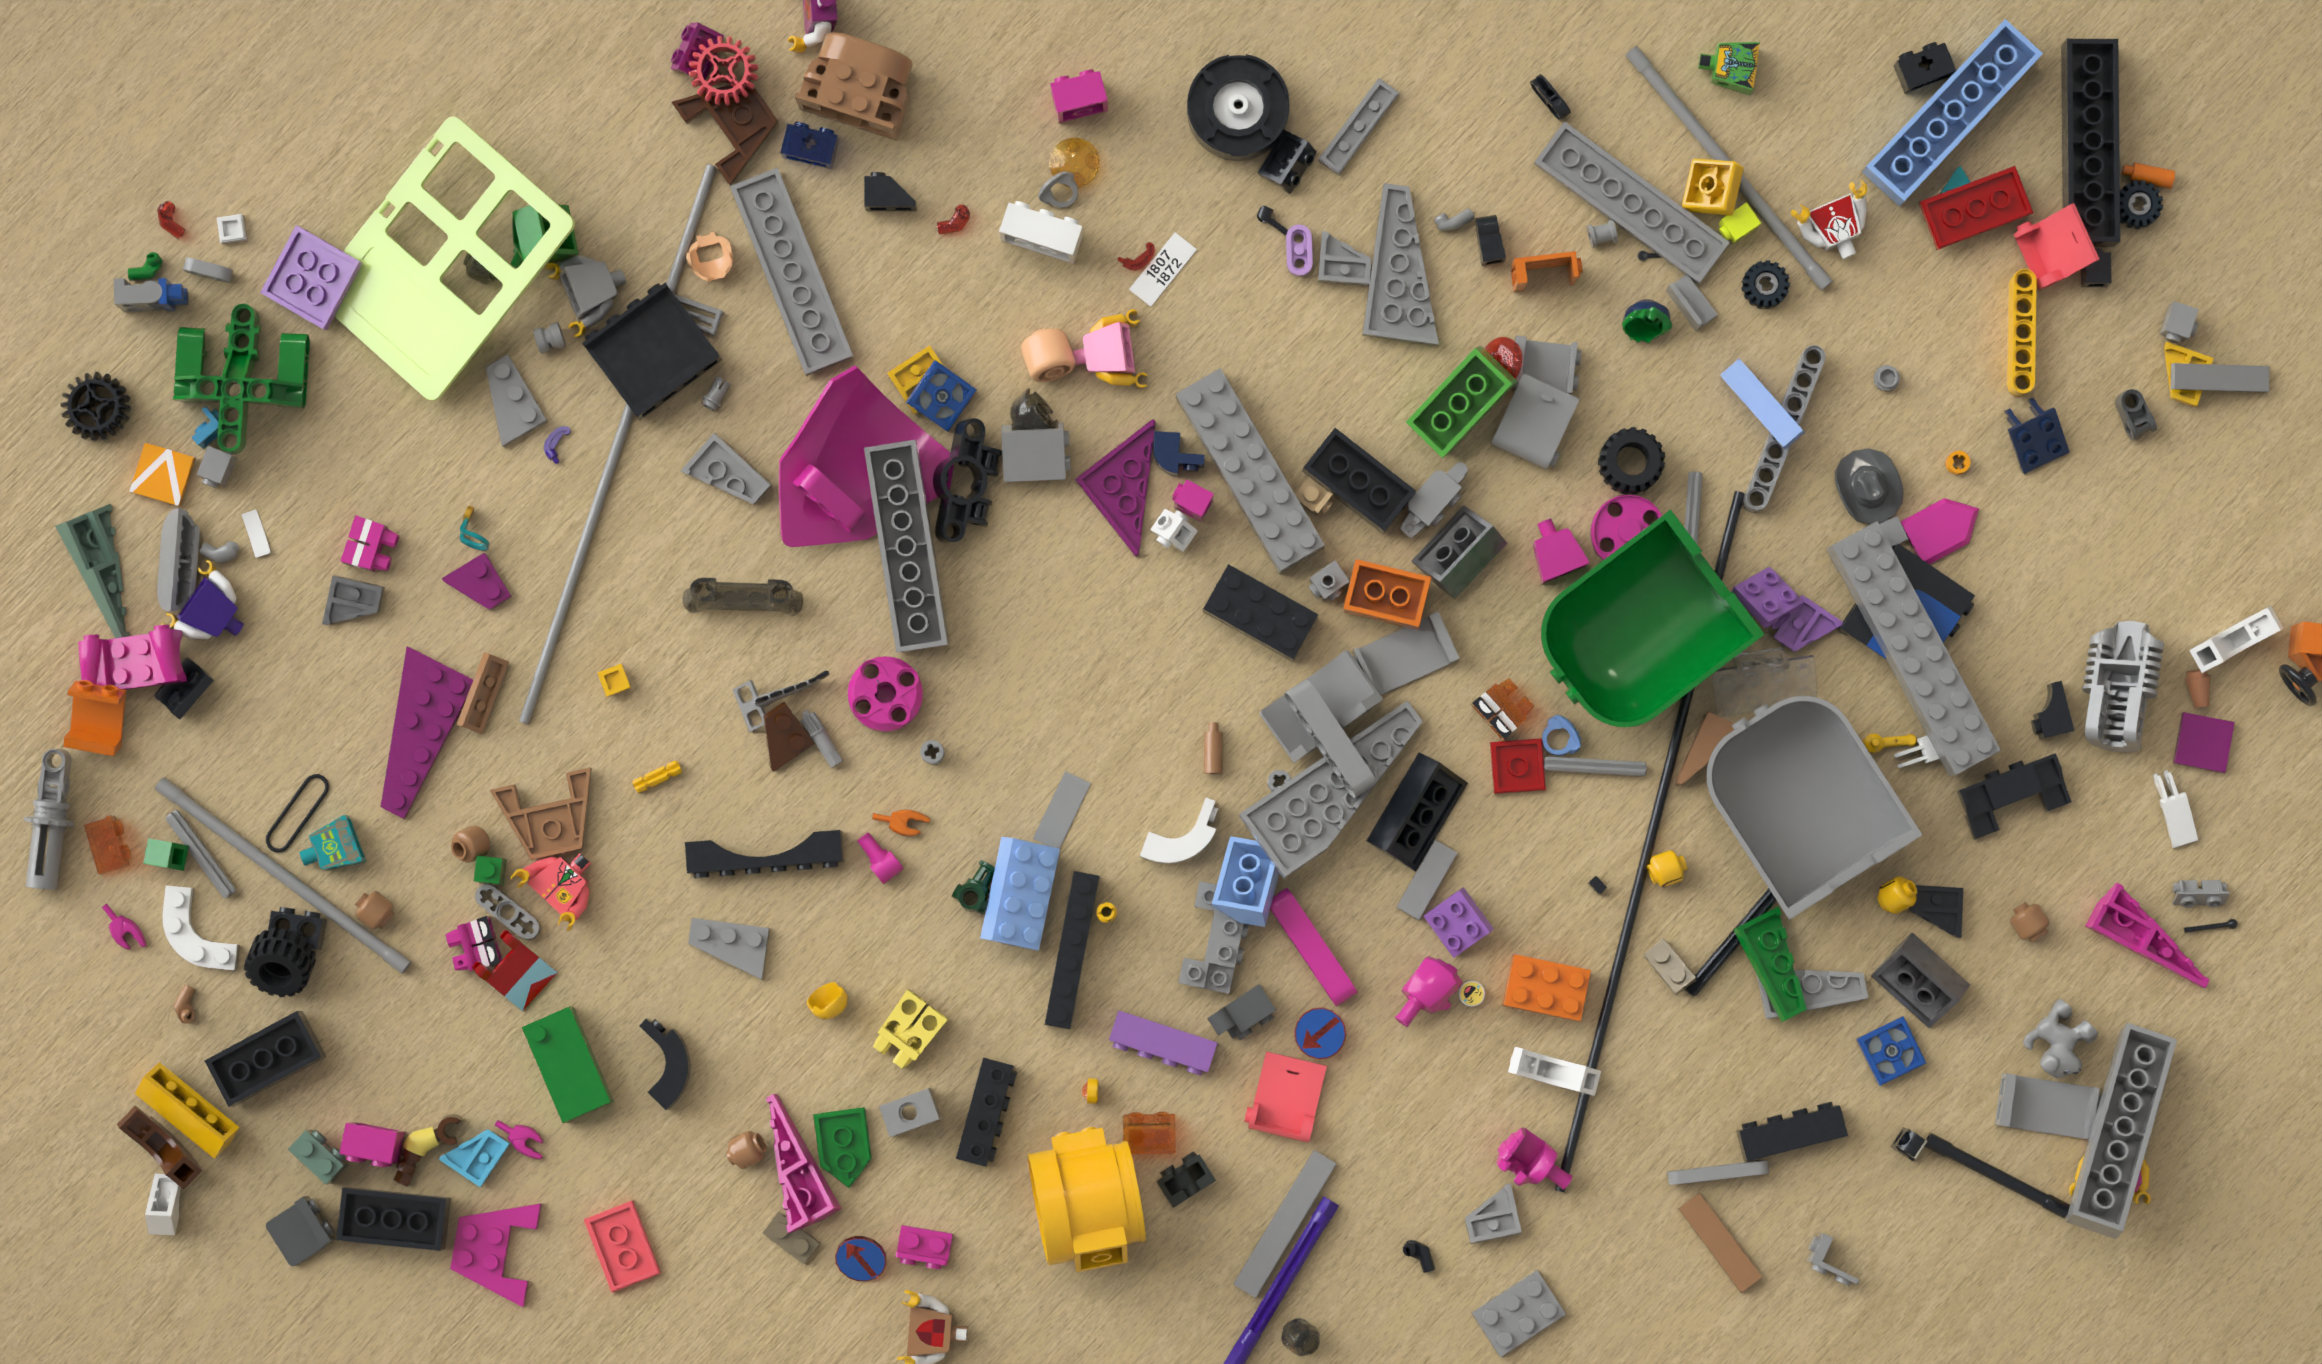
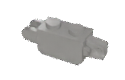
(1432, 498)

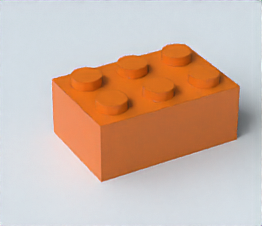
(1387, 594)
(1546, 987)

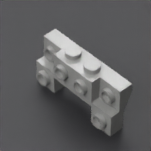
(1221, 951)

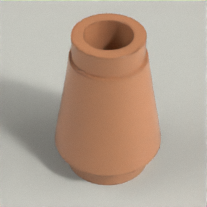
(2198, 687)

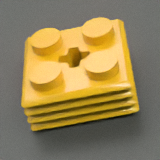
(1719, 174)

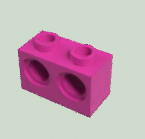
(1192, 500)

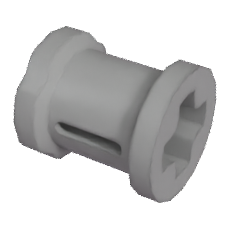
(1602, 233)
(924, 749)
(1270, 782)

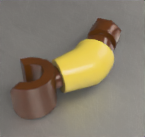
(419, 1143)

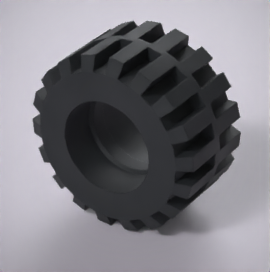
(1647, 445)
(280, 962)

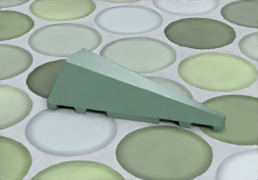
(93, 551)

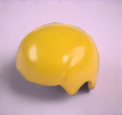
(828, 1001)

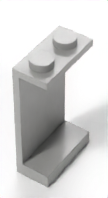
(1407, 654)
(2047, 1106)

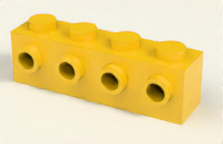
(187, 1110)

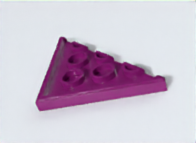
(1120, 485)

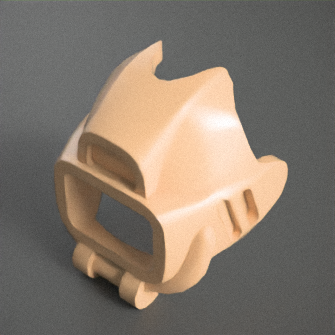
(712, 269)

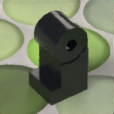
(1489, 240)

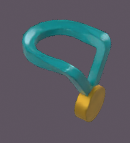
(466, 519)

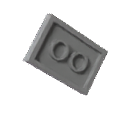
(1518, 1313)

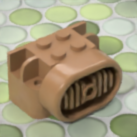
(857, 85)

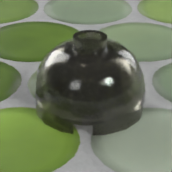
(1031, 412)

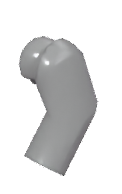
(1455, 222)
(221, 554)

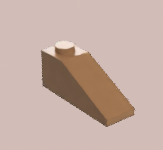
(1709, 734)

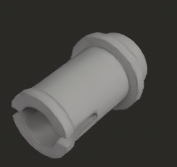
(714, 396)

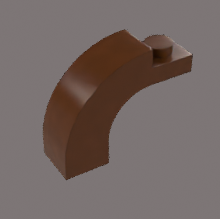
(161, 1145)

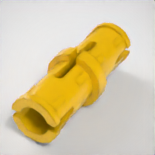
(1101, 907)

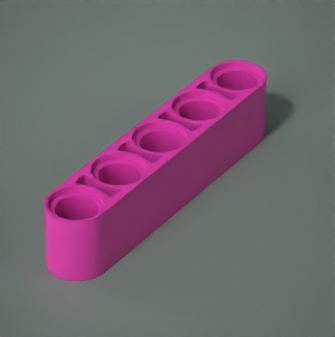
(1312, 947)

